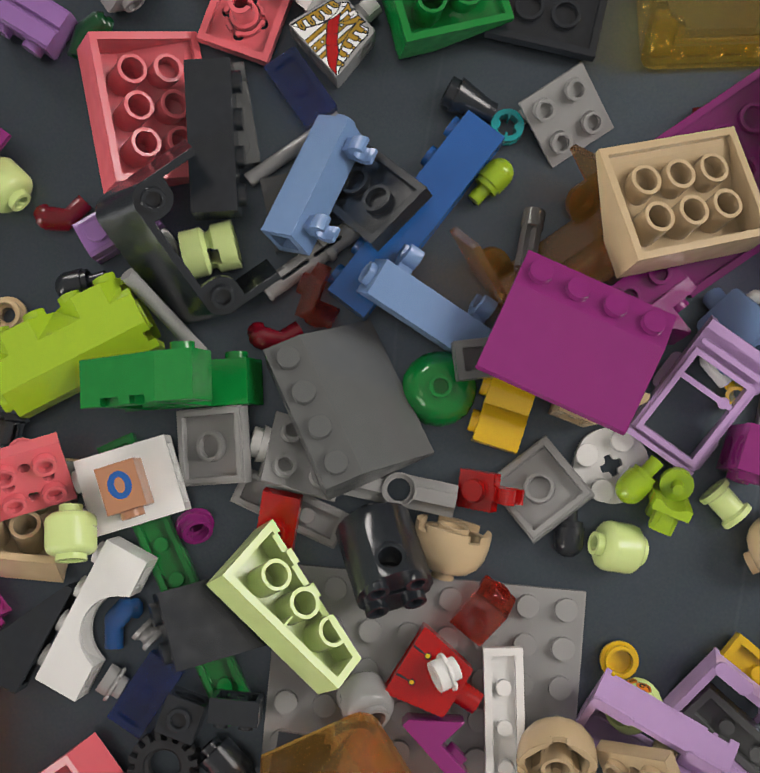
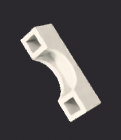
(74, 658)

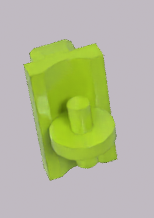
(670, 500)

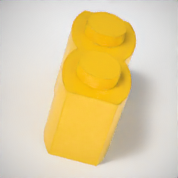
(502, 415)

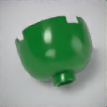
(434, 391)

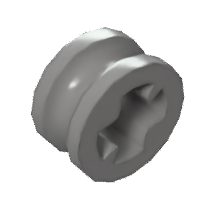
(147, 634)

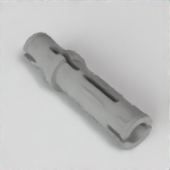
(346, 237)

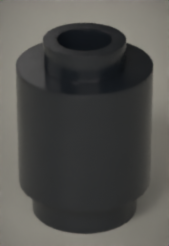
(224, 757)

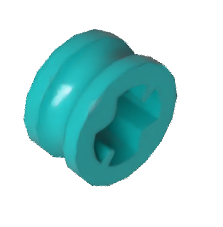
(516, 118)

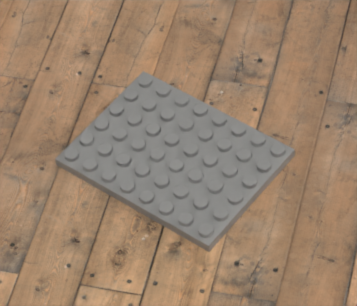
(542, 621)

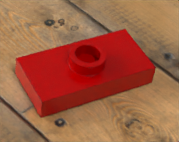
(284, 509)

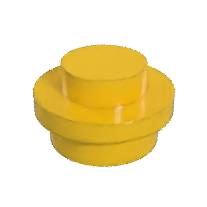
(620, 658)

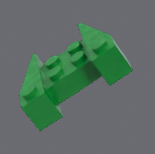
(171, 380)

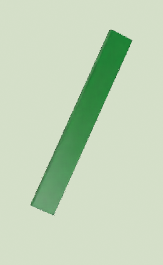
(175, 570)

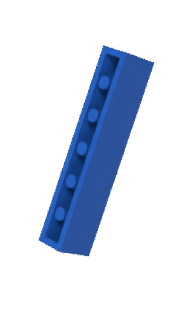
(448, 176)

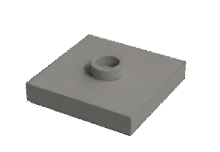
(214, 445)
(550, 489)

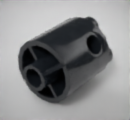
(384, 559)

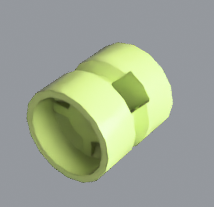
(196, 251)

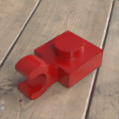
(483, 492)

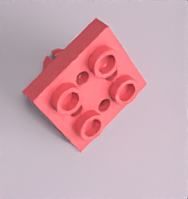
(247, 22)
(30, 468)

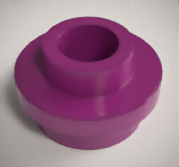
(195, 525)

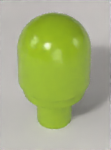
(492, 180)
(637, 481)

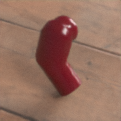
(61, 218)
(264, 337)

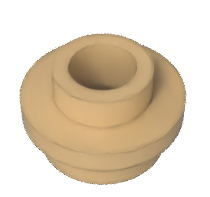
(18, 306)

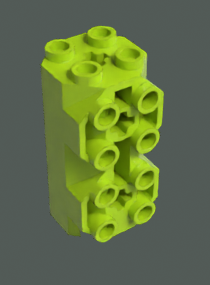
(45, 349)

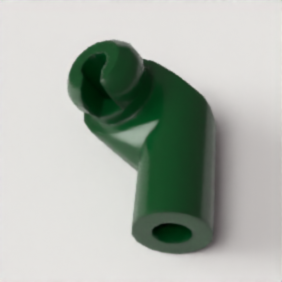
(93, 22)

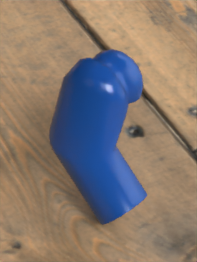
(117, 618)

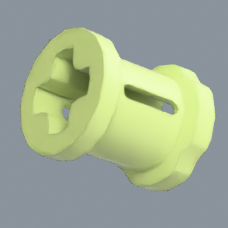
(725, 503)

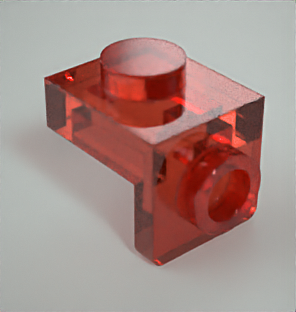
(310, 305)
(484, 610)

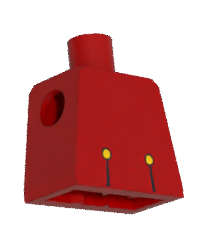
(413, 683)

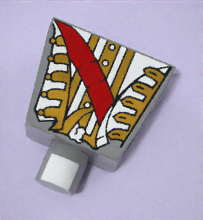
(337, 35)

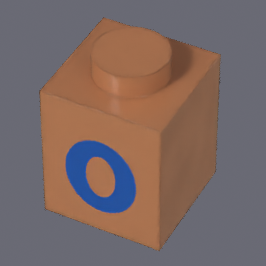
(124, 488)

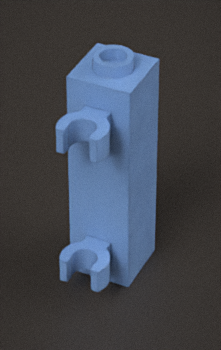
(314, 184)
(418, 305)

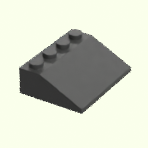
(346, 406)

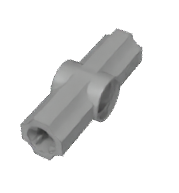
(424, 494)

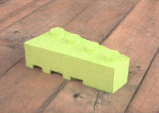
(285, 610)

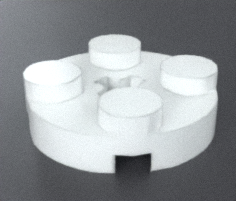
(591, 454)

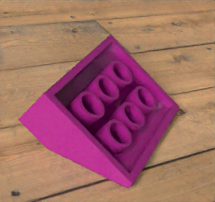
(576, 342)

